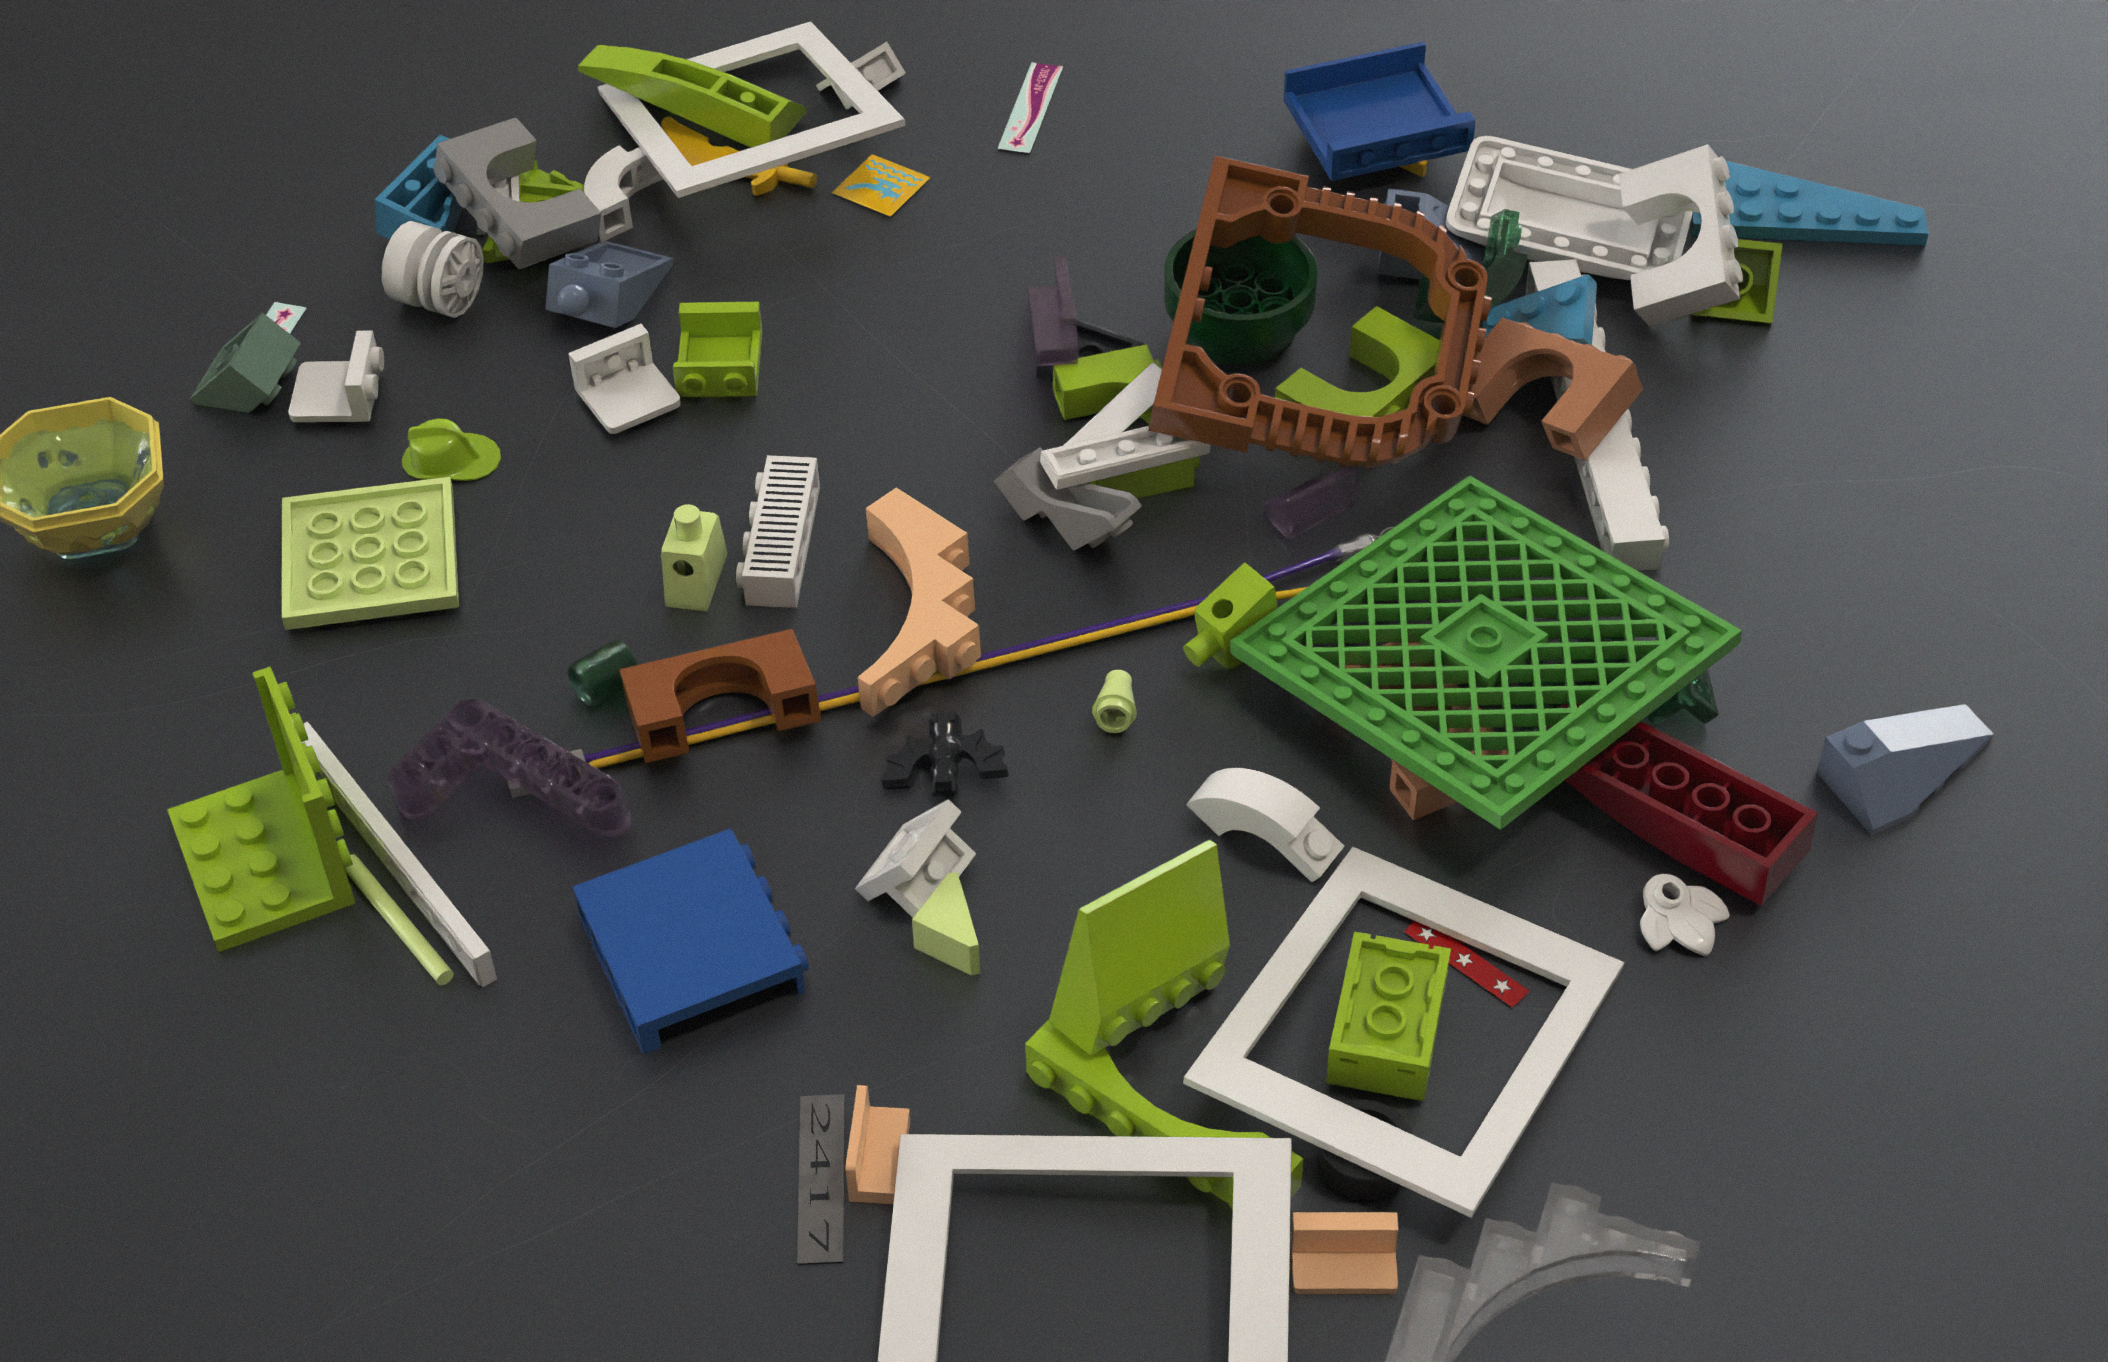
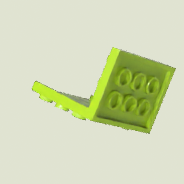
(269, 845)

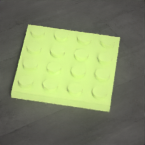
(368, 553)

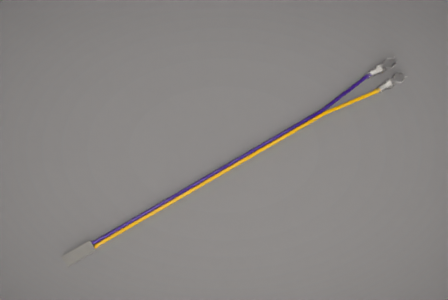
(987, 660)

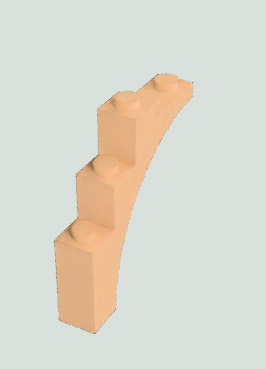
(937, 626)

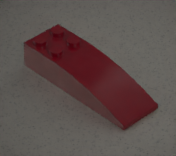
(1698, 810)

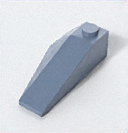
(1897, 761)

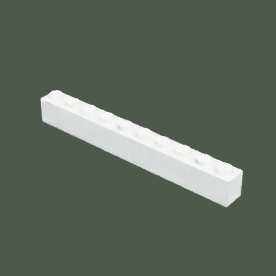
(1612, 475)

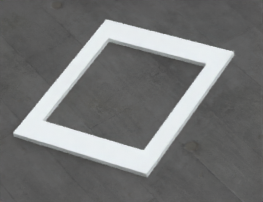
(874, 118)
(1361, 1138)
(924, 1206)

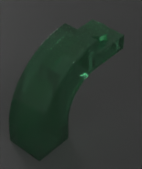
(1500, 261)

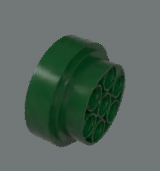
(1254, 297)

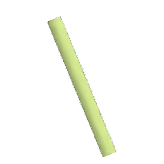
(399, 922)

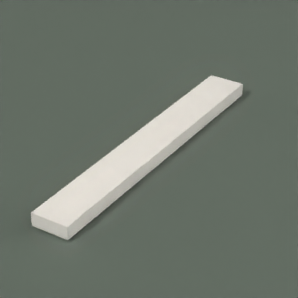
(403, 864)

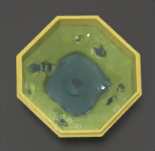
(81, 476)

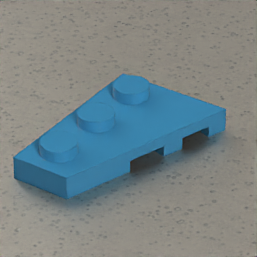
(1557, 309)

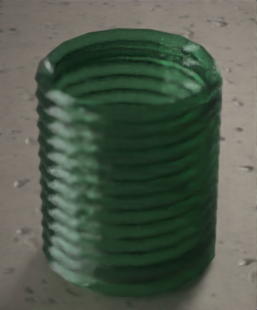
(598, 673)

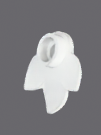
(1685, 919)

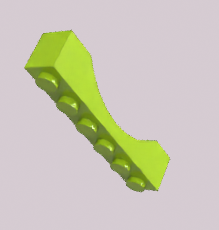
(1098, 1088)

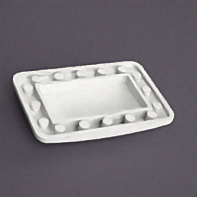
(1565, 208)

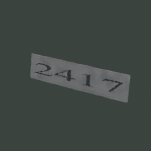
(821, 1179)

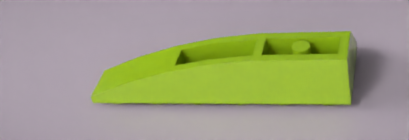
(696, 93)

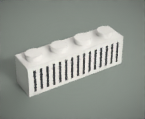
(779, 532)

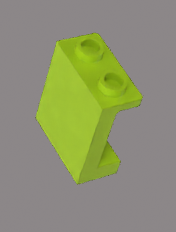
(718, 349)

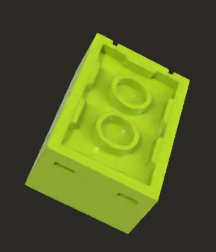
(1388, 1016)

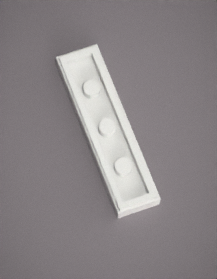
(1115, 456)

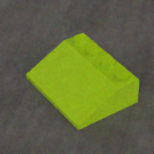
(1143, 951)

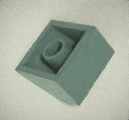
(248, 368)

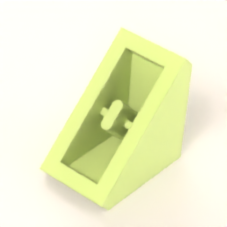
(946, 928)

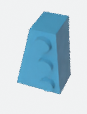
(417, 198)

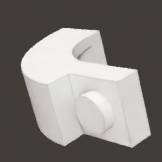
(612, 182)
(1270, 810)

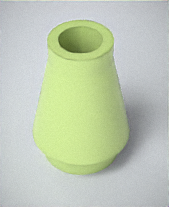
(1115, 704)

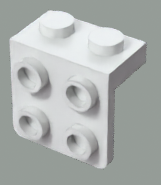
(621, 380)
(339, 388)

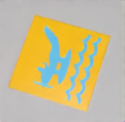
(881, 185)

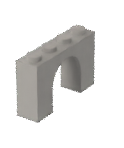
(520, 229)

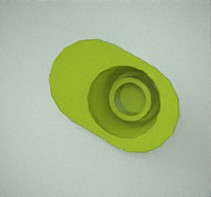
(443, 450)

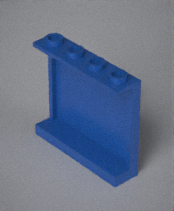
(1375, 112)
(687, 933)

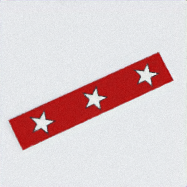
(1470, 964)

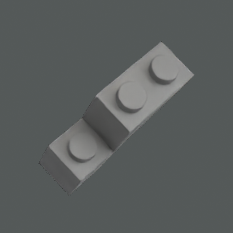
(1079, 512)

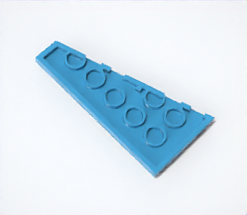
(1798, 209)

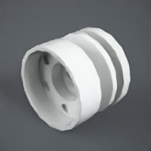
(432, 269)

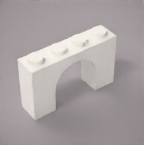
(1708, 270)

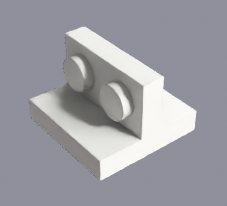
(918, 859)

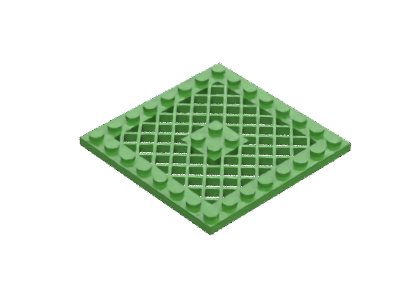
(1485, 646)

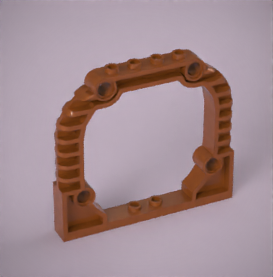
(1229, 412)

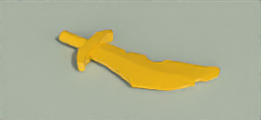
(698, 150)

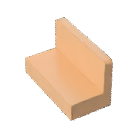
(874, 1150)
(1344, 1252)

